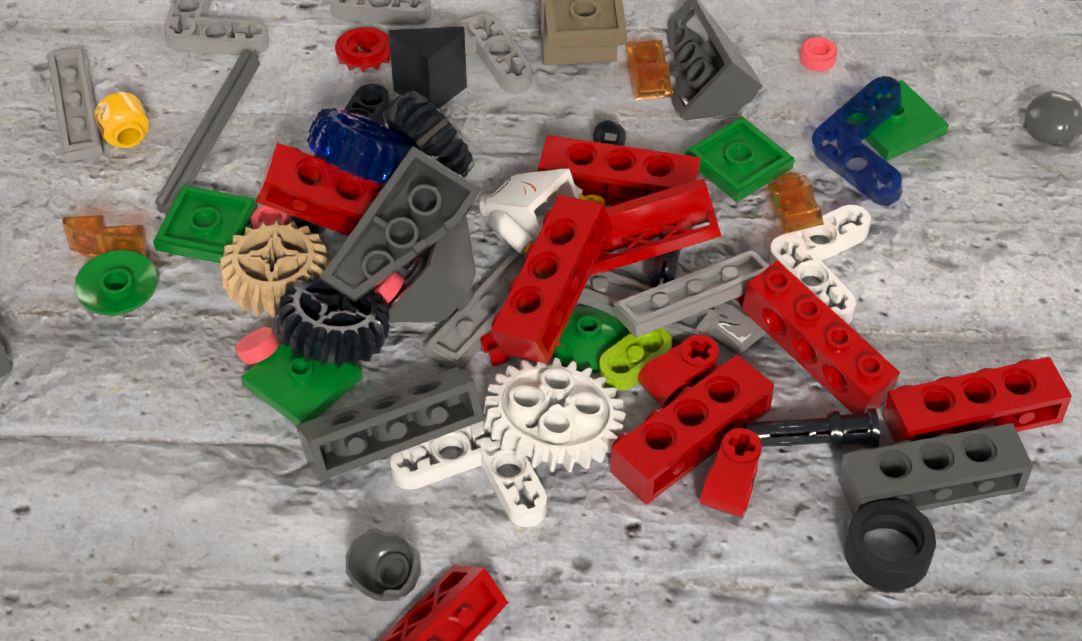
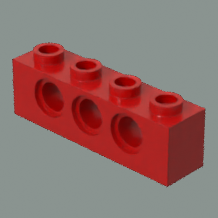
(616, 170)
(315, 190)
(551, 279)
(819, 339)
(1021, 393)
(711, 407)

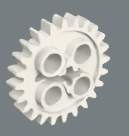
(553, 414)

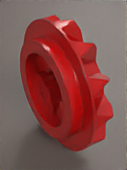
(368, 39)

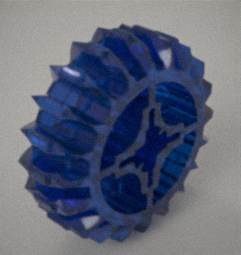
(357, 144)

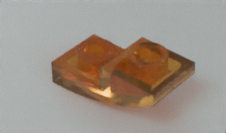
(648, 70)
(795, 202)
(92, 237)

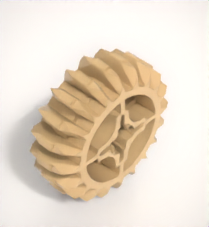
(267, 262)

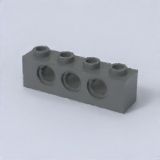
(390, 423)
(938, 469)

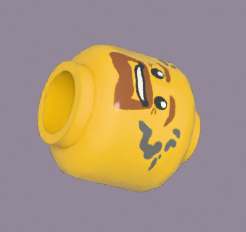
(122, 120)

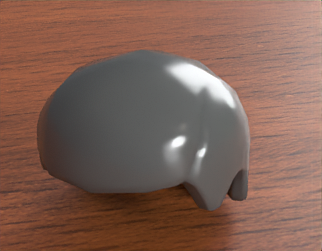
(1054, 117)
(383, 565)

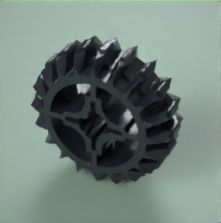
(428, 131)
(330, 325)

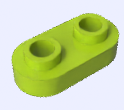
(631, 356)

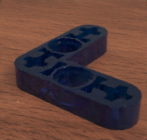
(850, 137)

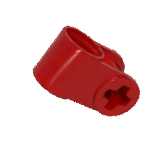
(678, 368)
(733, 473)

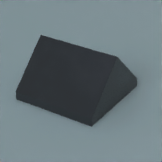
(429, 62)

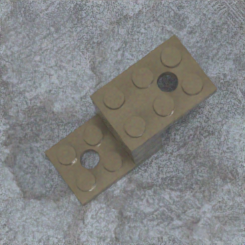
(581, 30)

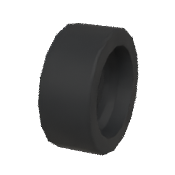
(895, 516)

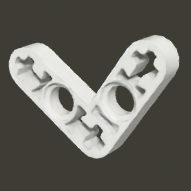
(809, 255)
(486, 454)

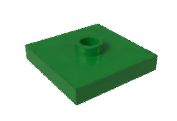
(906, 128)
(740, 159)
(203, 223)
(299, 387)

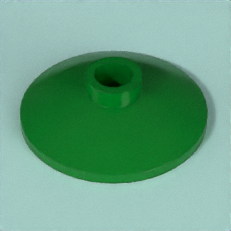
(116, 282)
(588, 337)

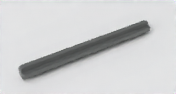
(209, 129)

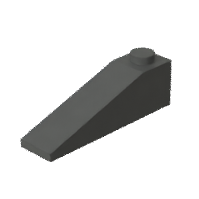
(707, 67)
(405, 219)
(437, 280)

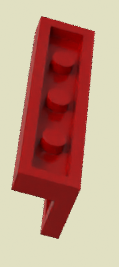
(659, 214)
(452, 609)

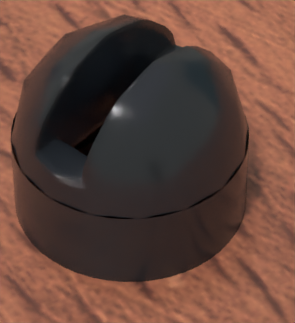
(612, 128)

